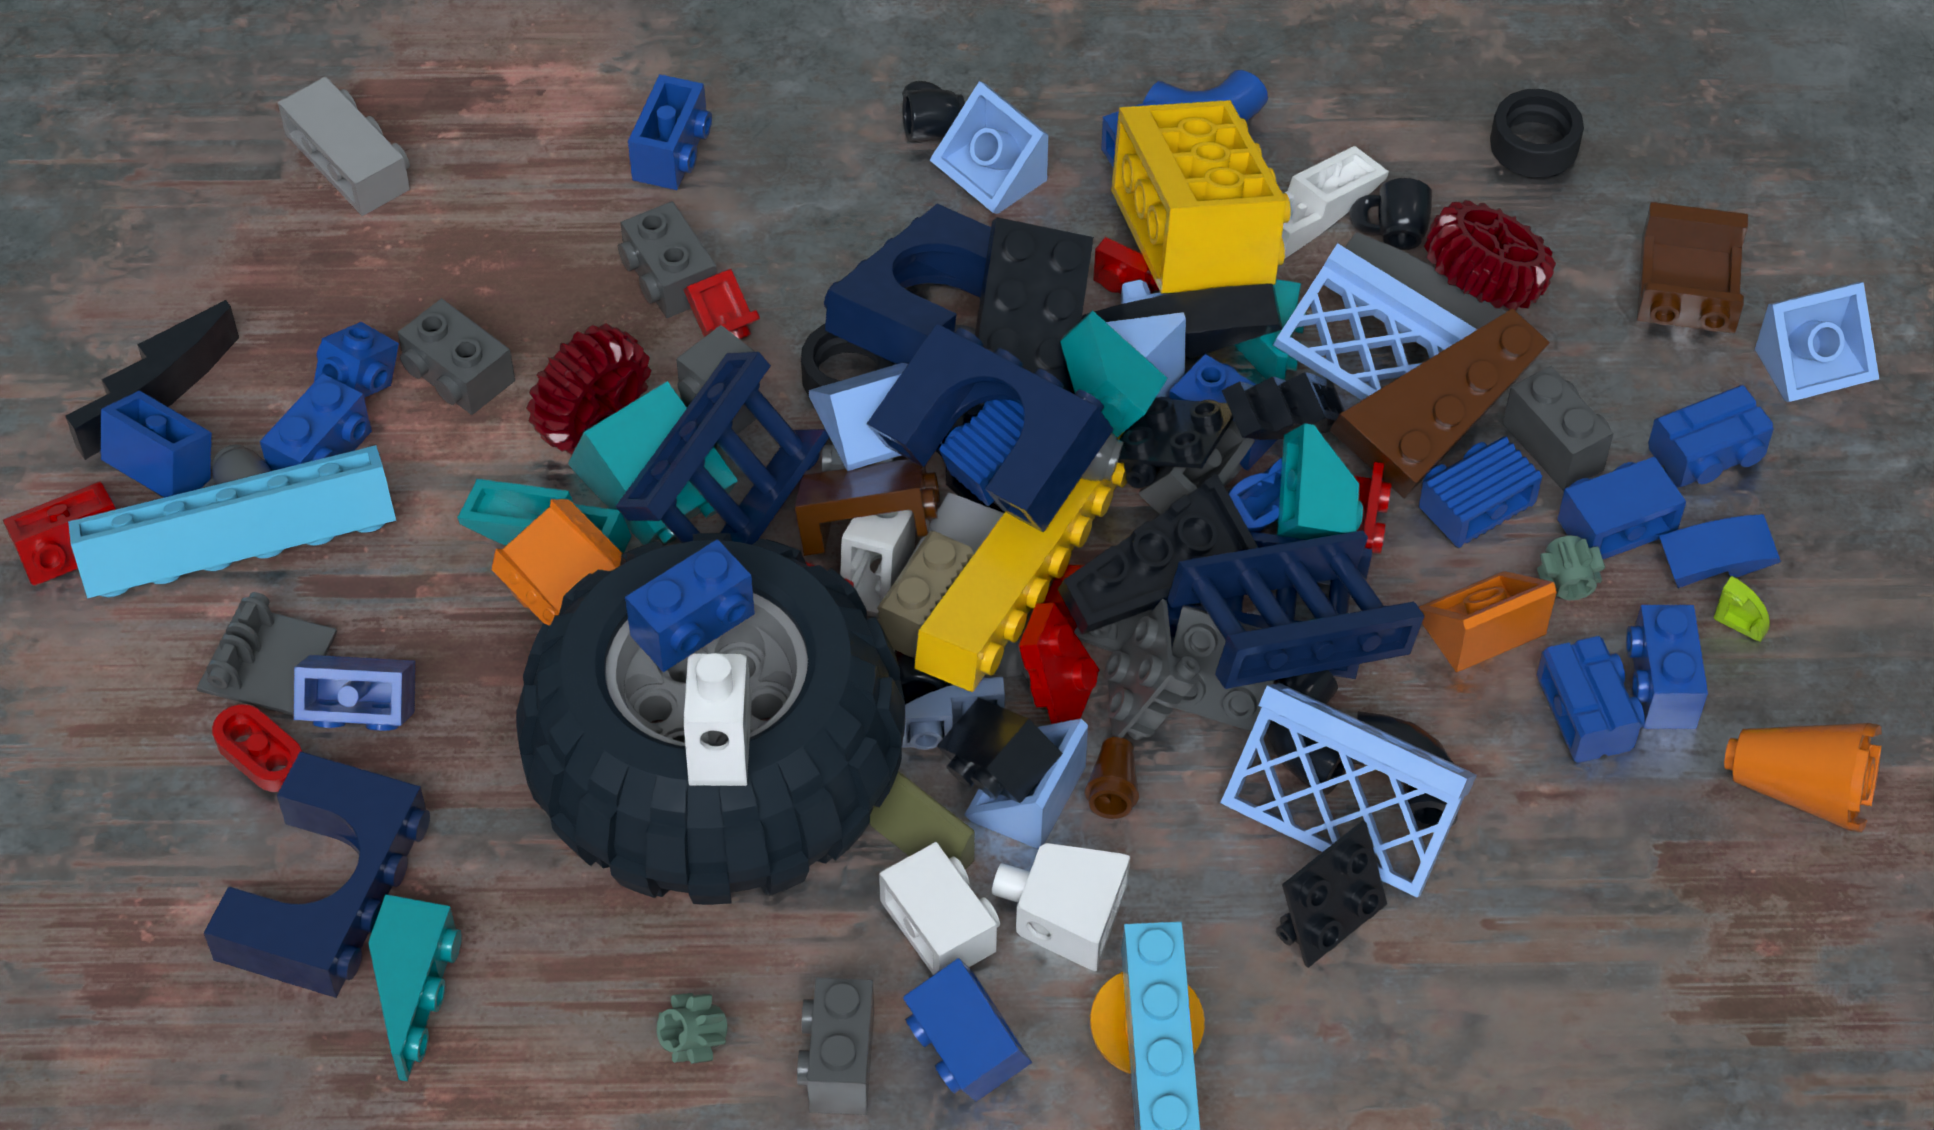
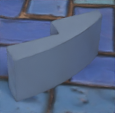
(936, 713)

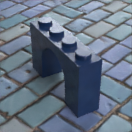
(872, 301)
(957, 373)
(322, 940)

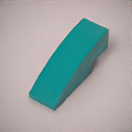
(506, 509)

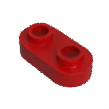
(261, 752)

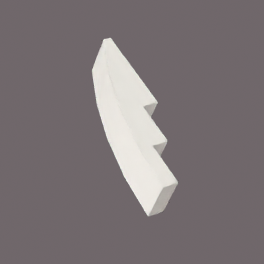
(1327, 194)

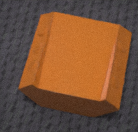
(553, 557)

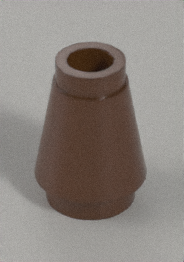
(1113, 781)

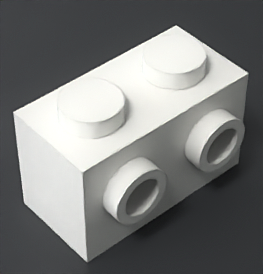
(938, 909)

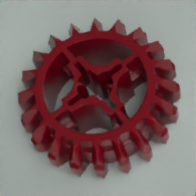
(1489, 255)
(587, 384)

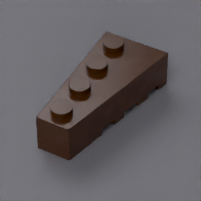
(1439, 401)

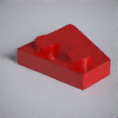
(1057, 664)

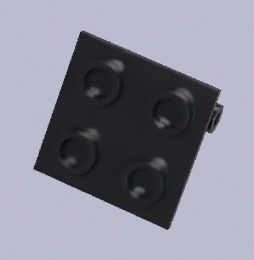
(1172, 435)
(1332, 895)

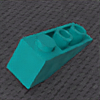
(409, 959)

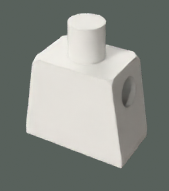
(871, 538)
(717, 700)
(1067, 899)

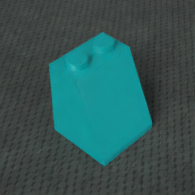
(621, 446)

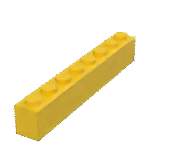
(1003, 583)

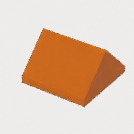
(1489, 617)

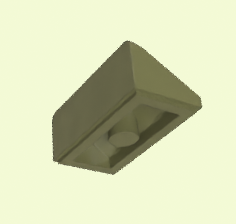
(917, 820)

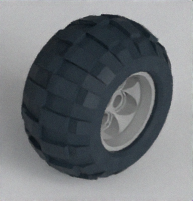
(622, 782)

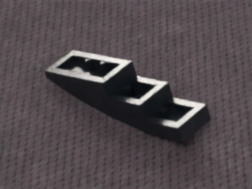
(1212, 315)
(167, 370)
(1280, 405)

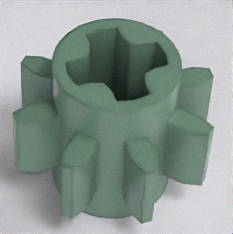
(1571, 567)
(691, 1028)

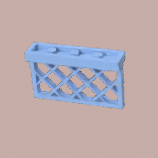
(1375, 296)
(1365, 744)

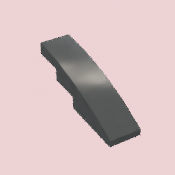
(1424, 280)

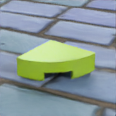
(1742, 610)

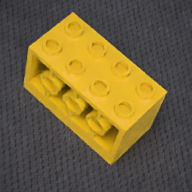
(1198, 196)

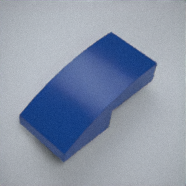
(1720, 546)

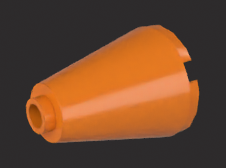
(1811, 768)

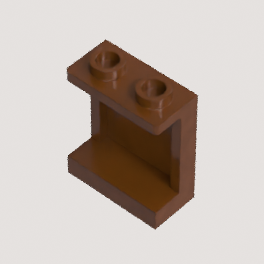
(1692, 267)
(863, 493)

